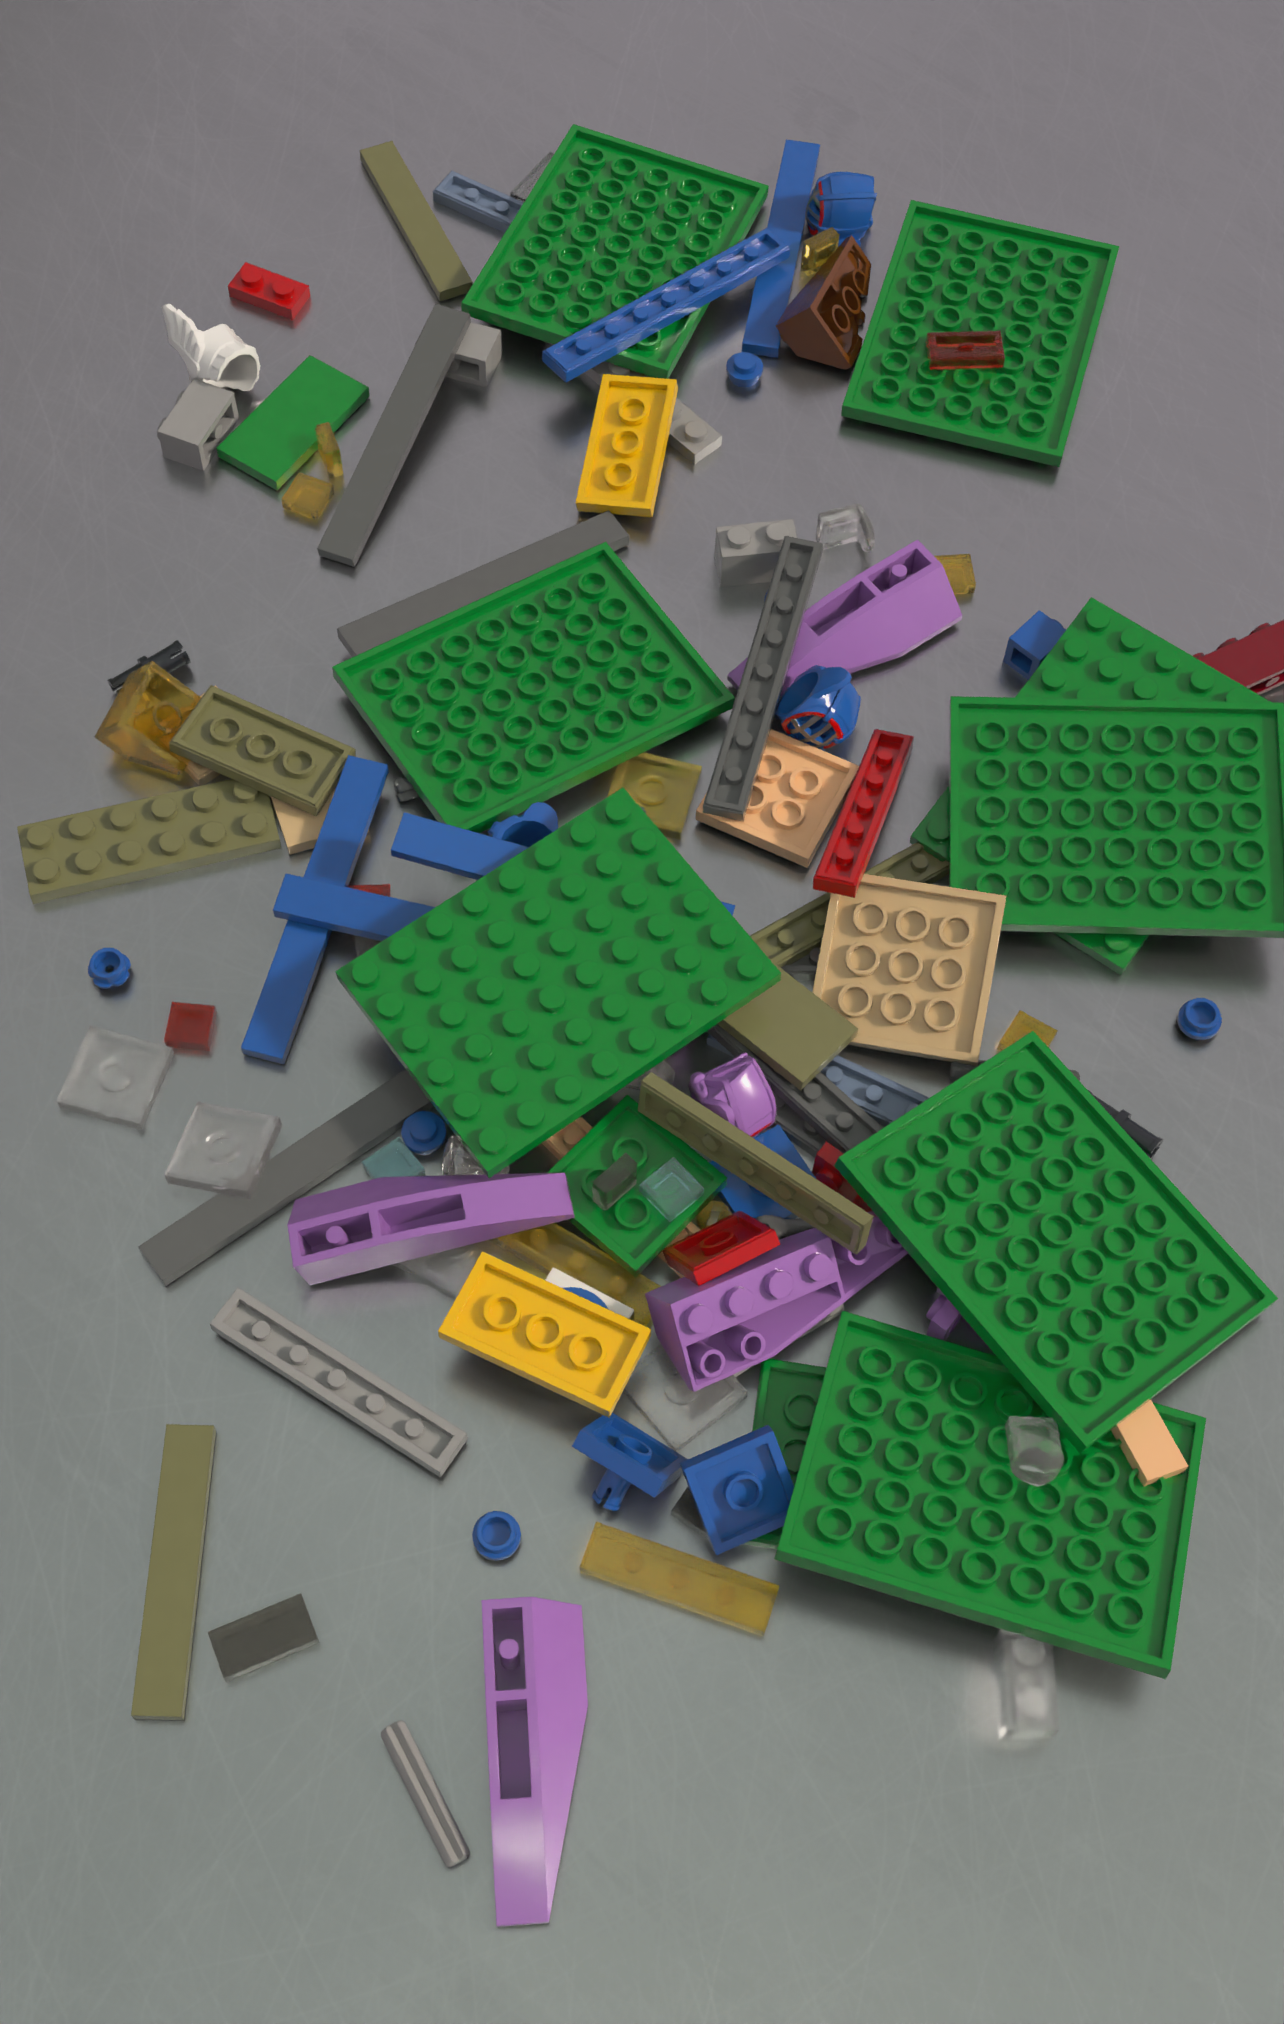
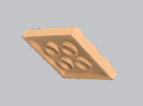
(791, 799)

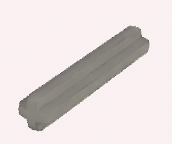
(425, 1793)

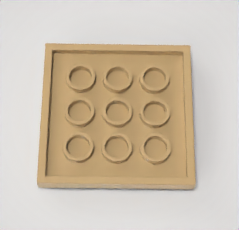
(911, 966)

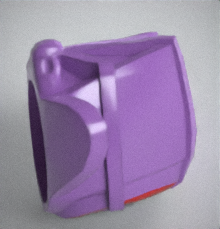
(737, 1094)

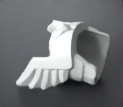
(213, 354)

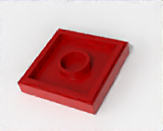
(720, 1247)

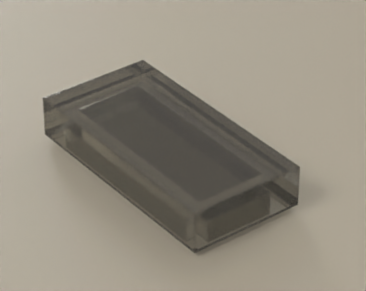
(263, 1637)

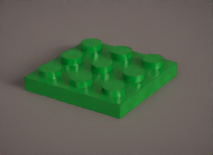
(632, 1227)

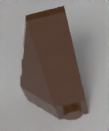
(827, 311)

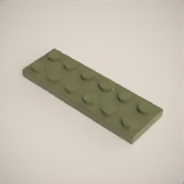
(146, 839)

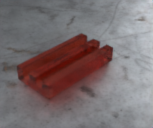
(965, 350)

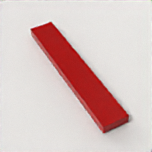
(863, 814)

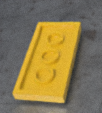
(627, 445)
(545, 1334)

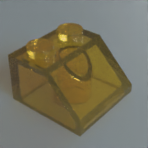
(135, 717)

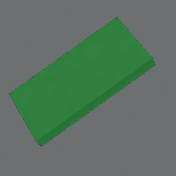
(282, 428)
(787, 1404)

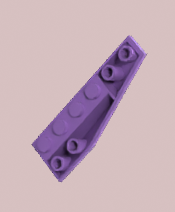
(874, 616)
(416, 1217)
(763, 1303)
(533, 1745)

